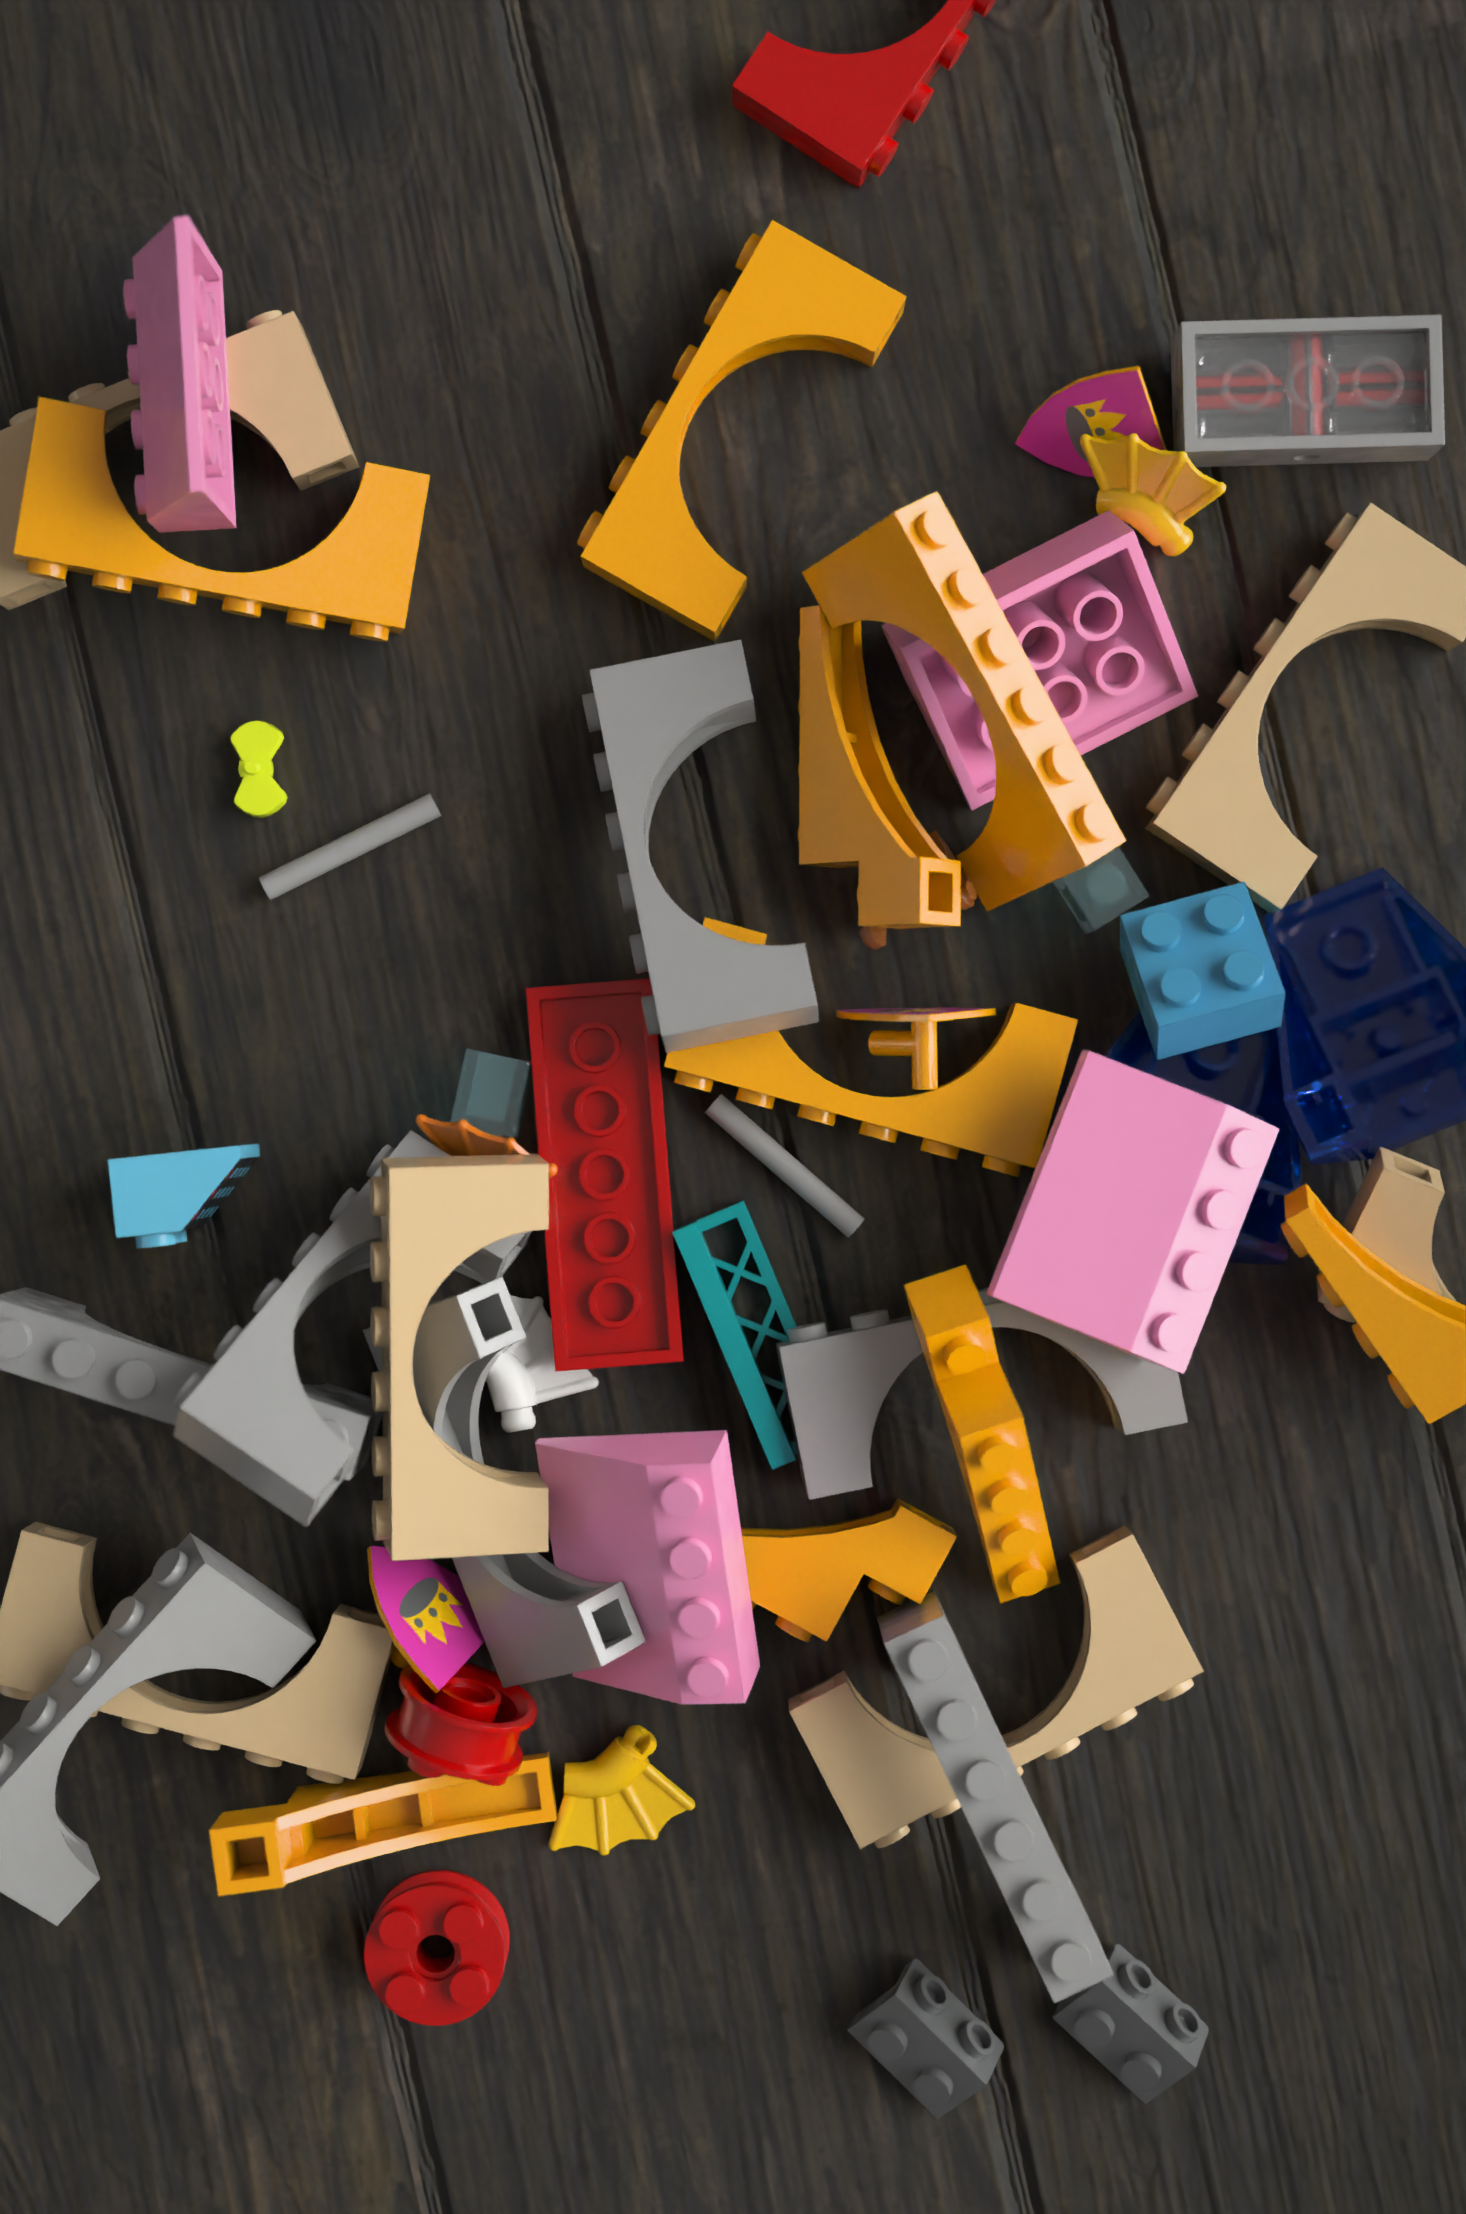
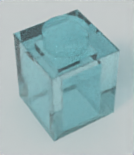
(1101, 890)
(492, 1092)

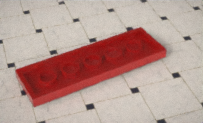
(611, 1193)

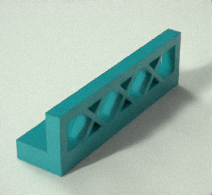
(728, 1324)

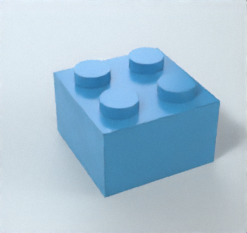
(1201, 970)

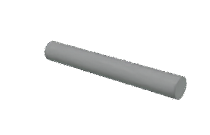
(350, 846)
(784, 1165)

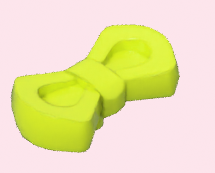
(258, 791)

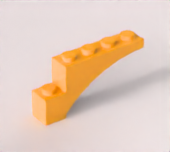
(850, 797)
(1396, 1317)
(984, 1432)
(814, 1570)
(368, 1818)

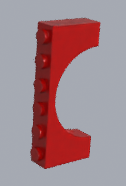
(851, 104)

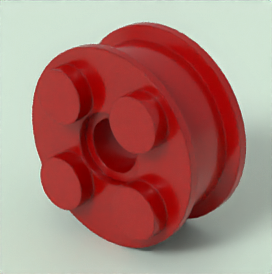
(462, 1729)
(429, 1987)

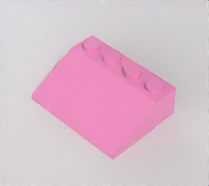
(181, 382)
(1090, 633)
(1133, 1211)
(669, 1528)

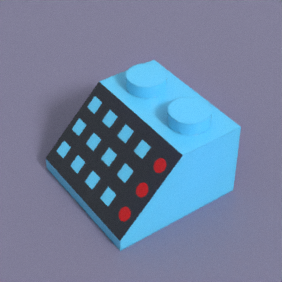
(174, 1191)

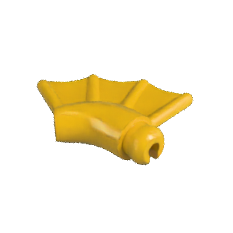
(1149, 488)
(616, 1796)

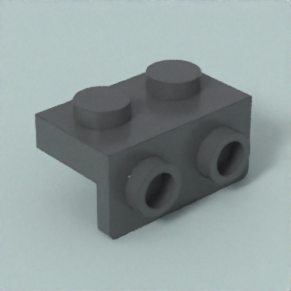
(1135, 2027)
(928, 2040)

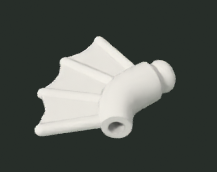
(527, 1373)

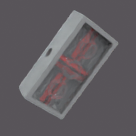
(1308, 390)

